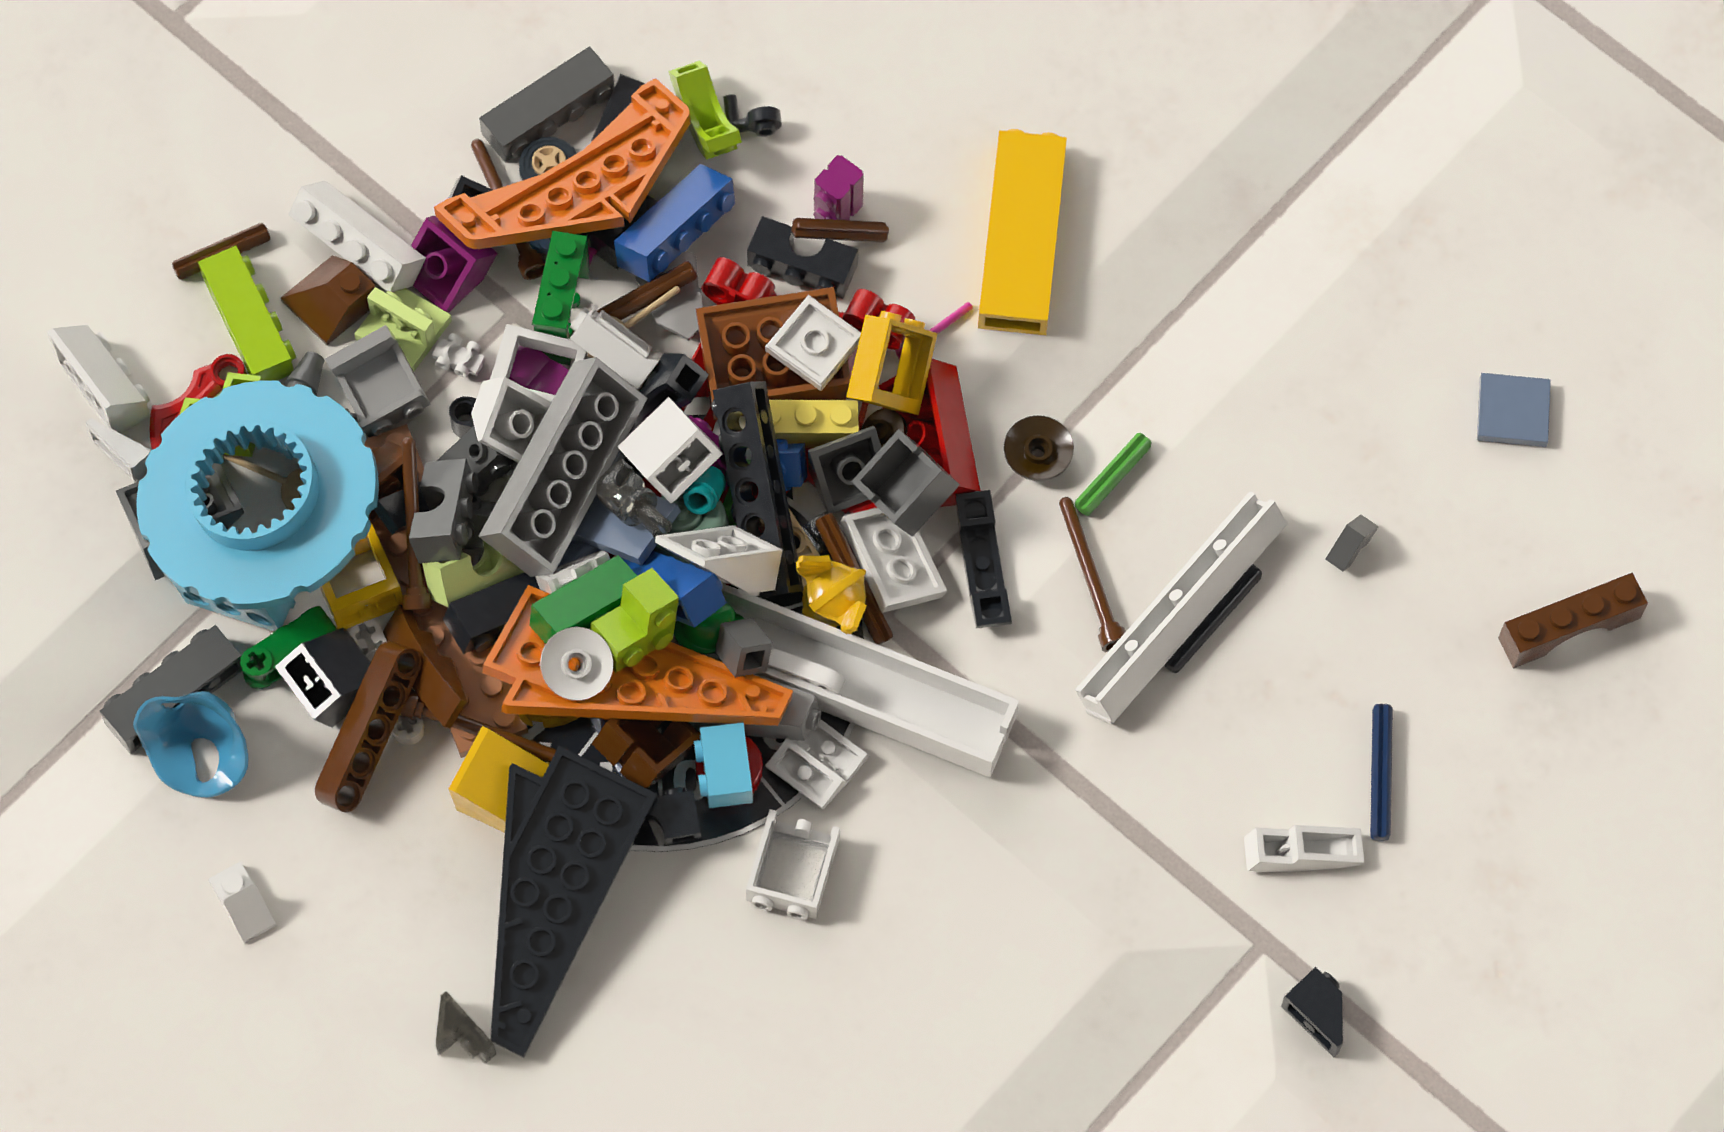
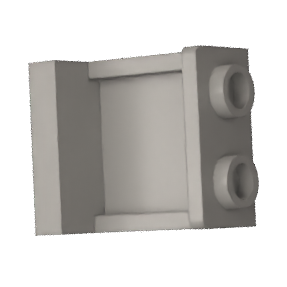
(378, 381)

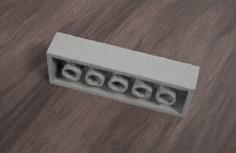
(562, 467)

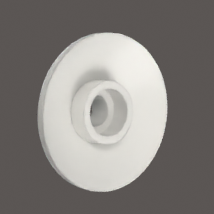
(594, 658)

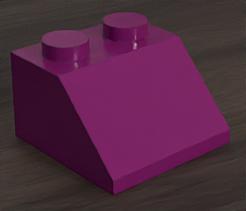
(449, 266)

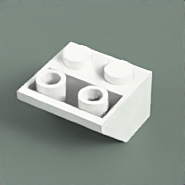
(670, 450)

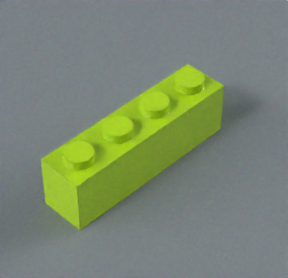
(246, 316)

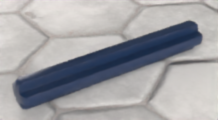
(1381, 772)

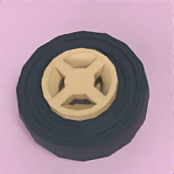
(543, 155)

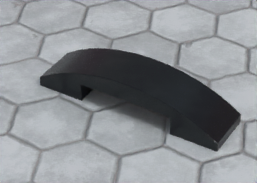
(982, 559)

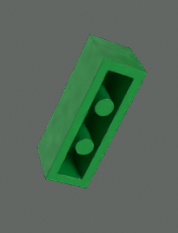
(581, 600)

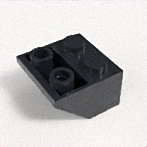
(326, 674)

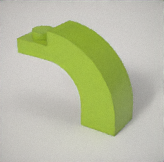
(708, 123)

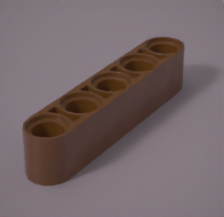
(368, 726)

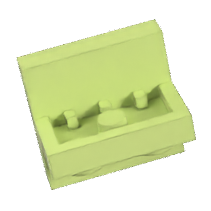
(409, 317)

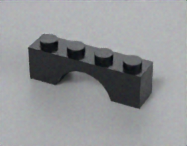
(674, 378)

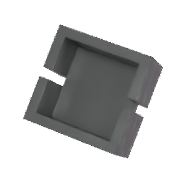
(905, 483)

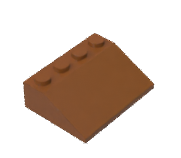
(735, 343)

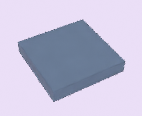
(1513, 409)

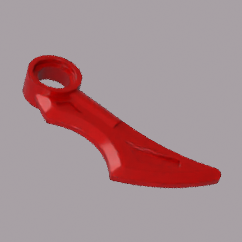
(203, 384)

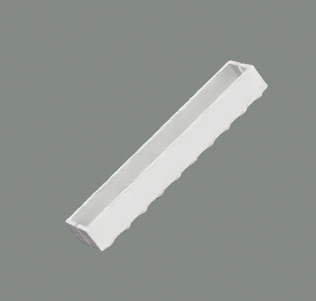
(888, 688)

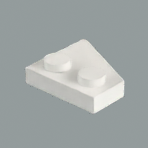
(570, 571)

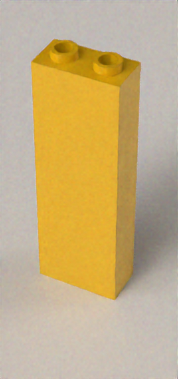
(1022, 232)

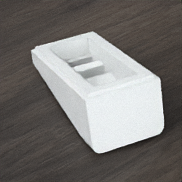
(122, 450)

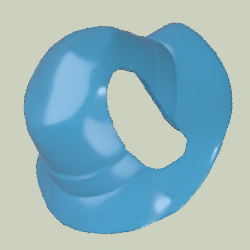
(168, 739)

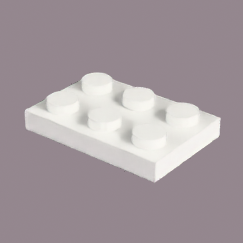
(894, 562)

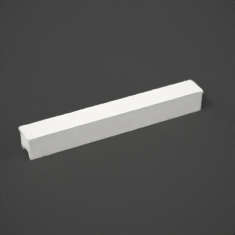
(1180, 608)

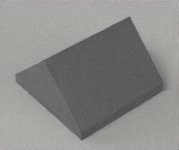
(838, 463)

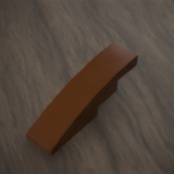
(437, 679)

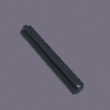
(1214, 619)

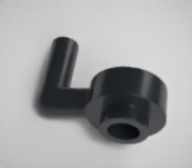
(760, 120)

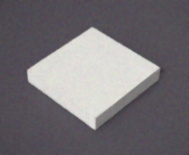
(814, 343)

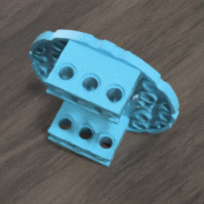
(263, 571)

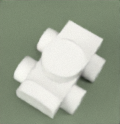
(460, 359)

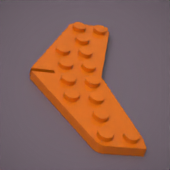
(586, 190)

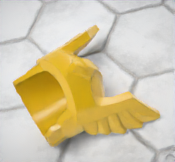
(832, 592)

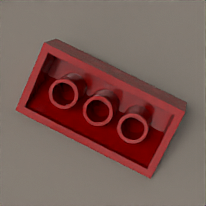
(943, 426)

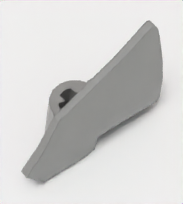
(679, 312)

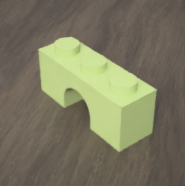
(458, 578)

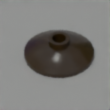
(1040, 434)

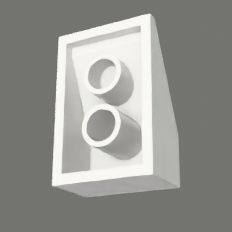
(730, 554)

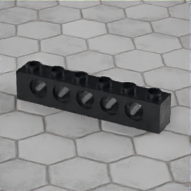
(764, 470)

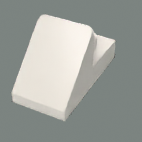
(242, 902)

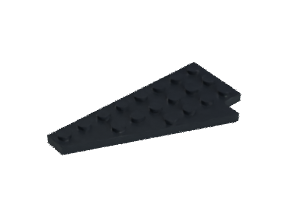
(558, 865)

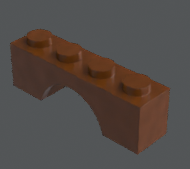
(1543, 629)

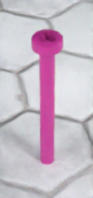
(946, 322)

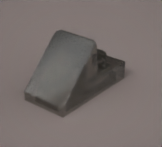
(456, 1024)

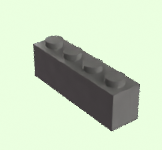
(547, 104)
(198, 667)

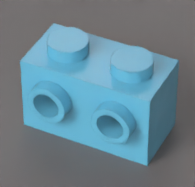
(725, 765)

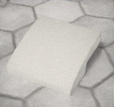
(819, 764)

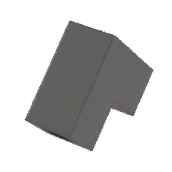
(1351, 541)

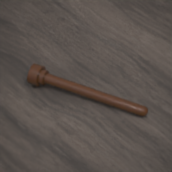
(530, 263)
(416, 594)
(1110, 630)
(415, 708)

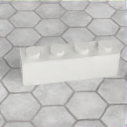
(357, 236)

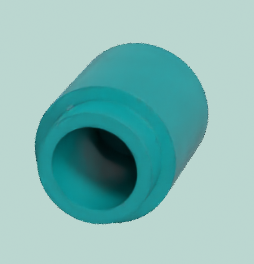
(705, 491)

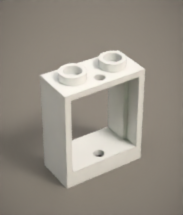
(516, 336)

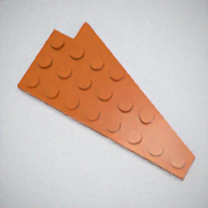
(660, 687)

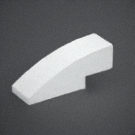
(1303, 848)

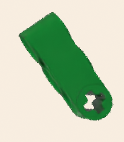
(280, 644)

